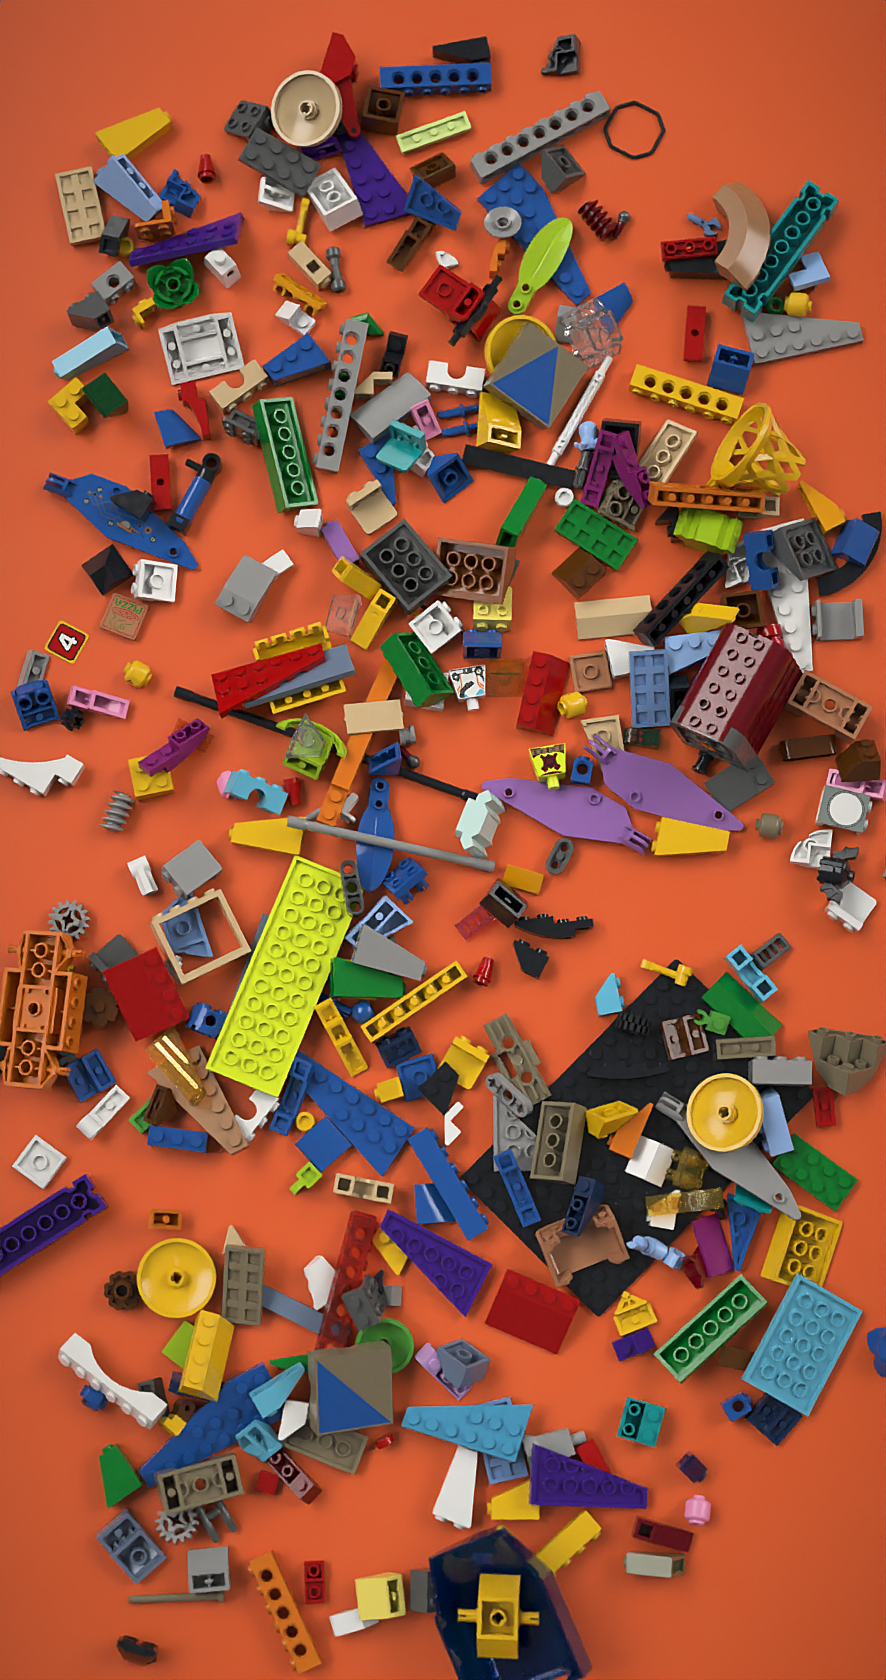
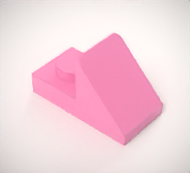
(425, 419)

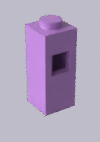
(339, 542)

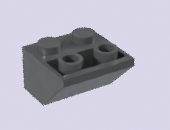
(90, 313)
(421, 1591)

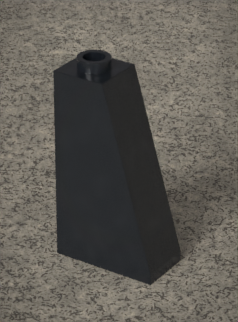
(696, 268)

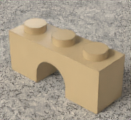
(228, 398)
(363, 1188)

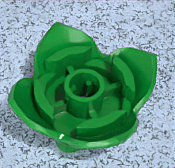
(179, 273)

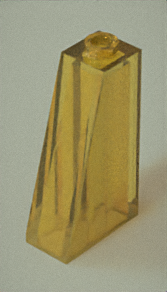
(176, 1064)

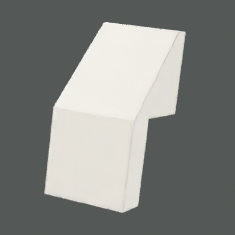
(451, 1130)
(348, 1621)

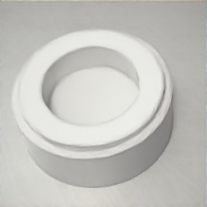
(564, 497)

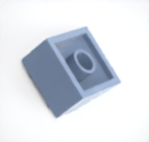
(462, 1363)

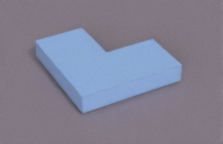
(813, 273)

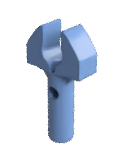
(705, 224)

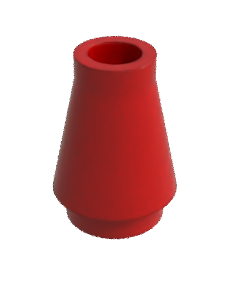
(206, 170)
(293, 788)
(484, 972)

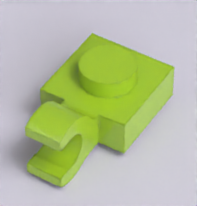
(307, 1176)

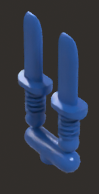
(455, 412)

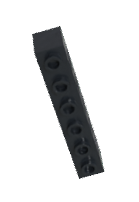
(681, 599)

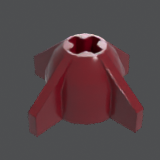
(695, 1268)

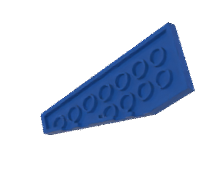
(213, 1425)

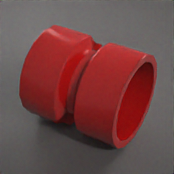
(772, 632)

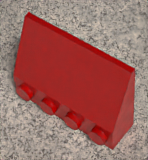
(146, 994)
(532, 1311)

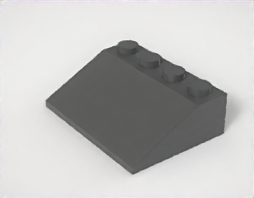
(405, 567)

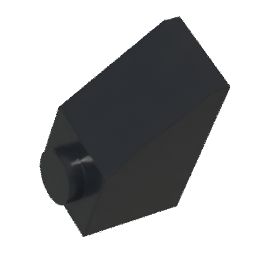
(135, 503)
(677, 690)

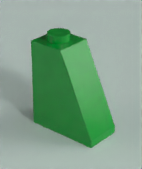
(117, 1474)

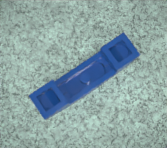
(293, 1096)
(517, 1187)

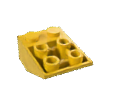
(497, 425)

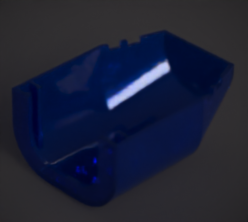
(543, 1650)

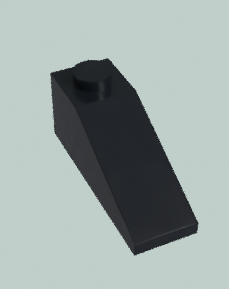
(464, 51)

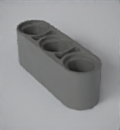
(351, 879)

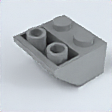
(209, 1570)

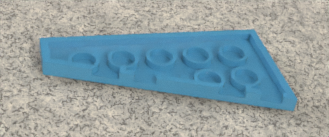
(483, 1428)

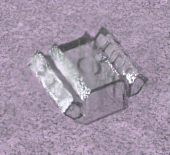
(592, 332)

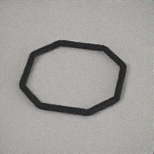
(644, 107)

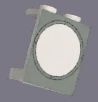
(843, 809)

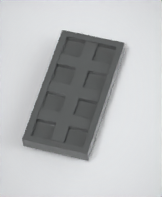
(279, 162)

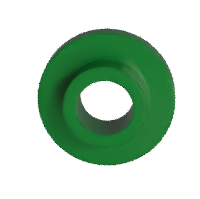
(775, 301)

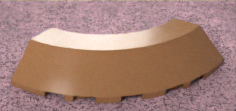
(747, 235)

